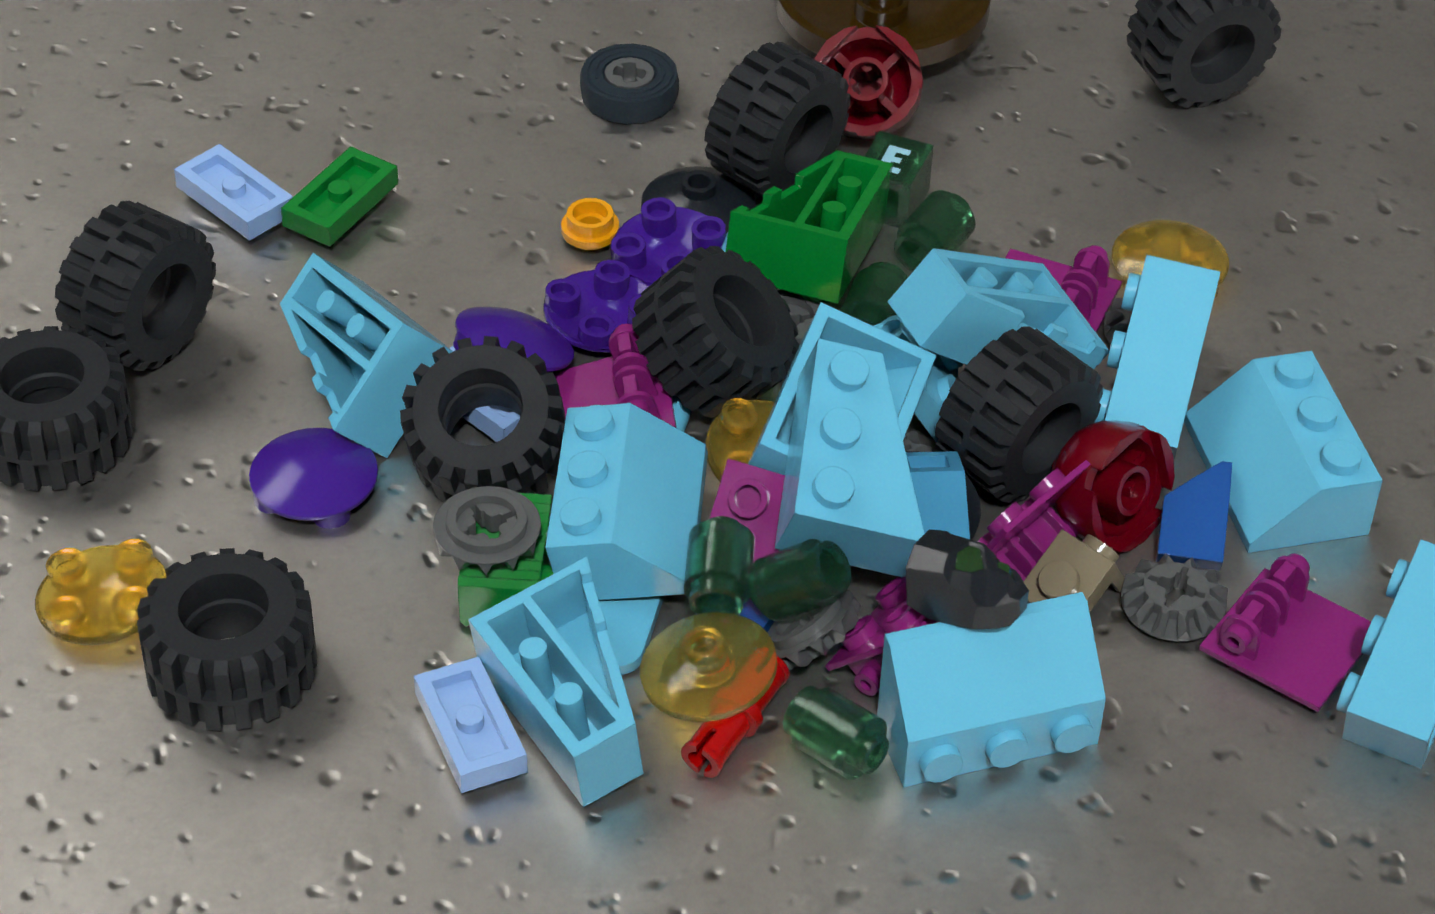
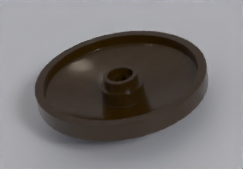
(930, 26)

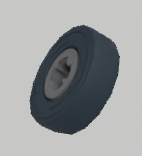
(629, 83)

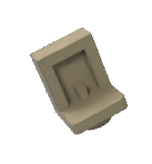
(1073, 568)

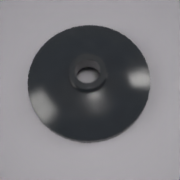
(701, 190)

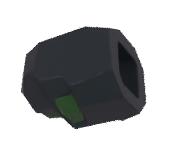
(963, 583)

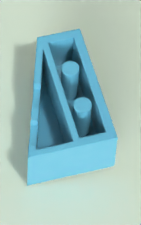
(966, 300)
(1160, 347)
(358, 349)
(849, 463)
(562, 681)
(1394, 698)

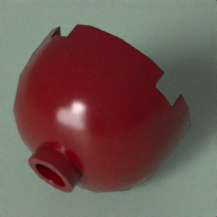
(881, 78)
(1121, 486)

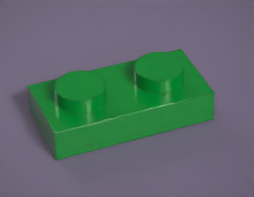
(339, 196)

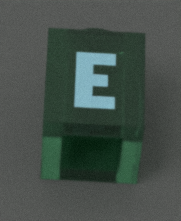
(909, 173)

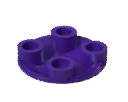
(663, 237)
(592, 304)
(515, 326)
(313, 476)

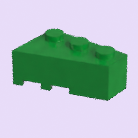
(818, 228)

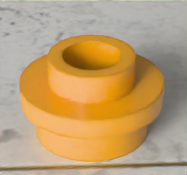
(589, 224)

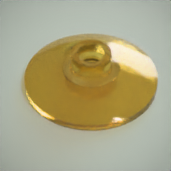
(708, 667)

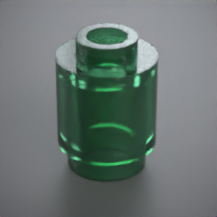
(939, 223)
(871, 291)
(718, 566)
(799, 579)
(836, 731)

